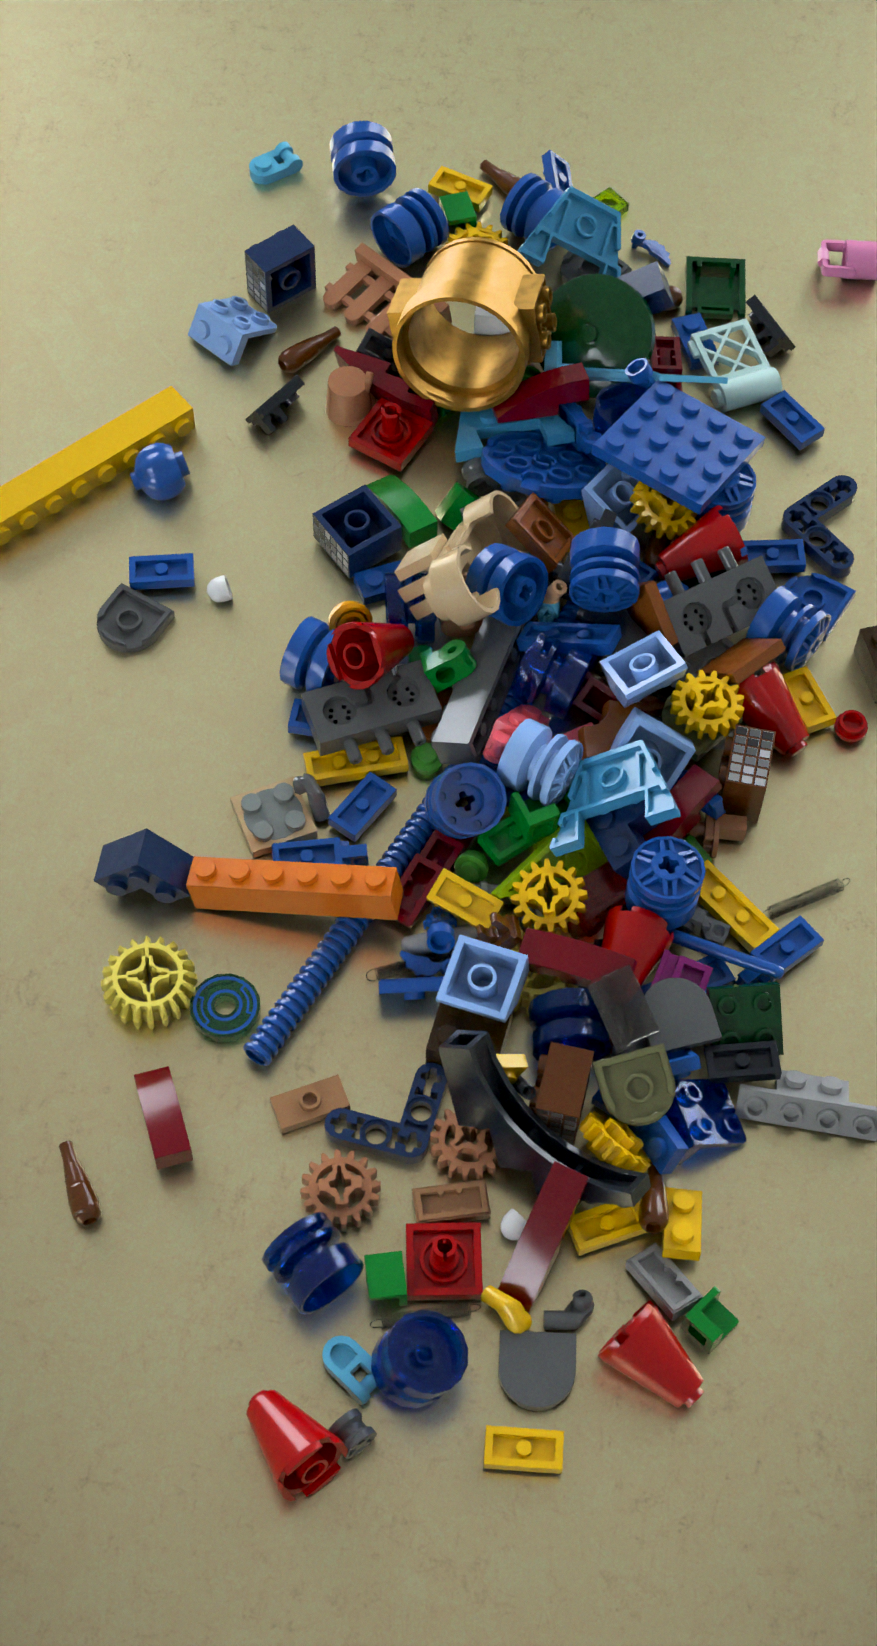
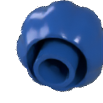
(160, 471)

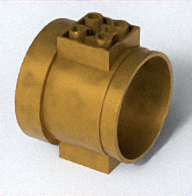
(456, 366)

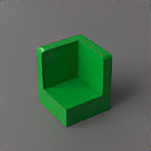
(458, 209)
(449, 509)
(532, 817)
(386, 1276)
(709, 1321)

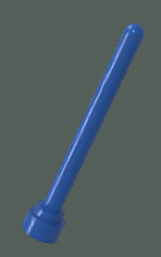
(727, 954)

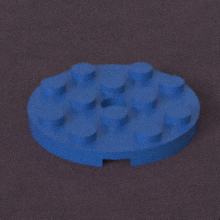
(527, 465)

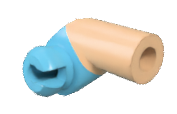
(551, 605)

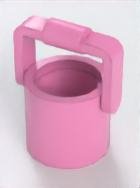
(858, 259)

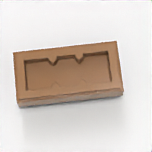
(308, 1103)
(452, 1202)

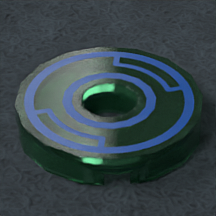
(225, 989)

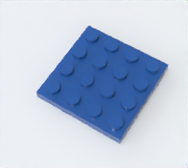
(678, 446)

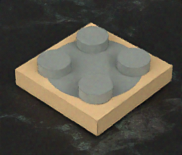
(273, 816)

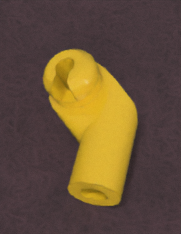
(508, 1308)

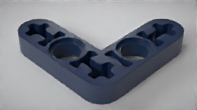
(813, 527)
(407, 1128)

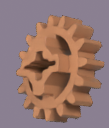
(461, 1156)
(357, 1188)

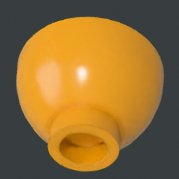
(348, 612)

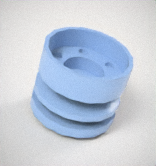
(539, 762)

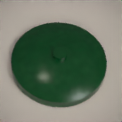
(602, 324)

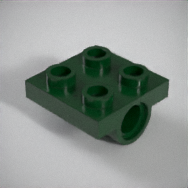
(748, 1013)

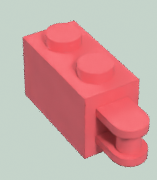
(504, 728)

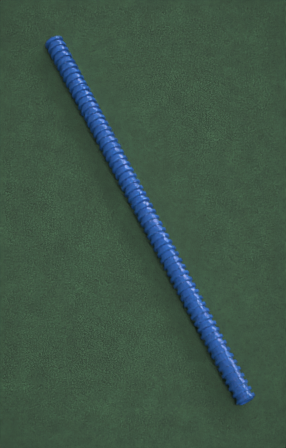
(347, 930)

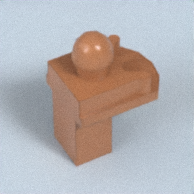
(725, 827)

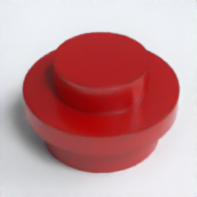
(851, 726)

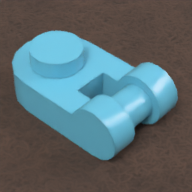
(265, 168)
(342, 1359)

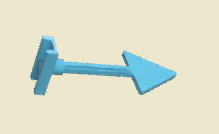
(553, 360)

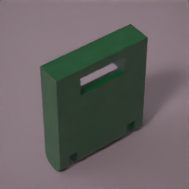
(715, 295)

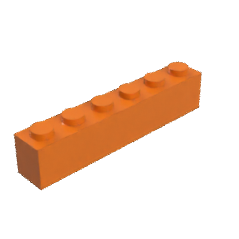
(295, 888)

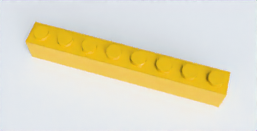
(91, 461)

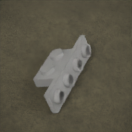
(808, 1104)

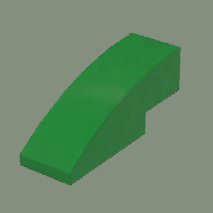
(407, 508)

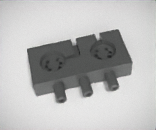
(717, 604)
(351, 717)

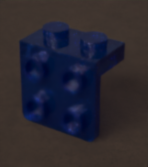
(704, 1116)

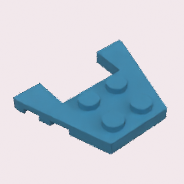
(581, 227)
(483, 425)
(611, 782)

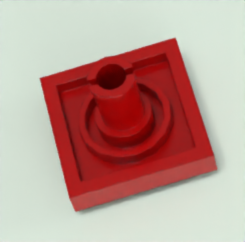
(391, 434)
(444, 1261)

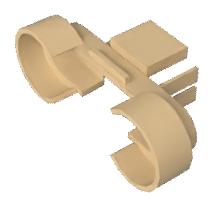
(448, 559)

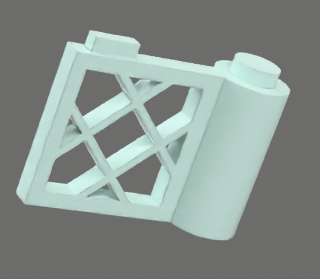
(746, 385)

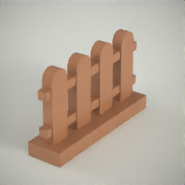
(387, 277)

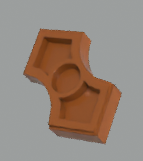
(600, 737)

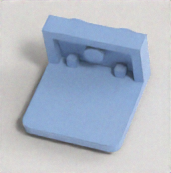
(226, 326)

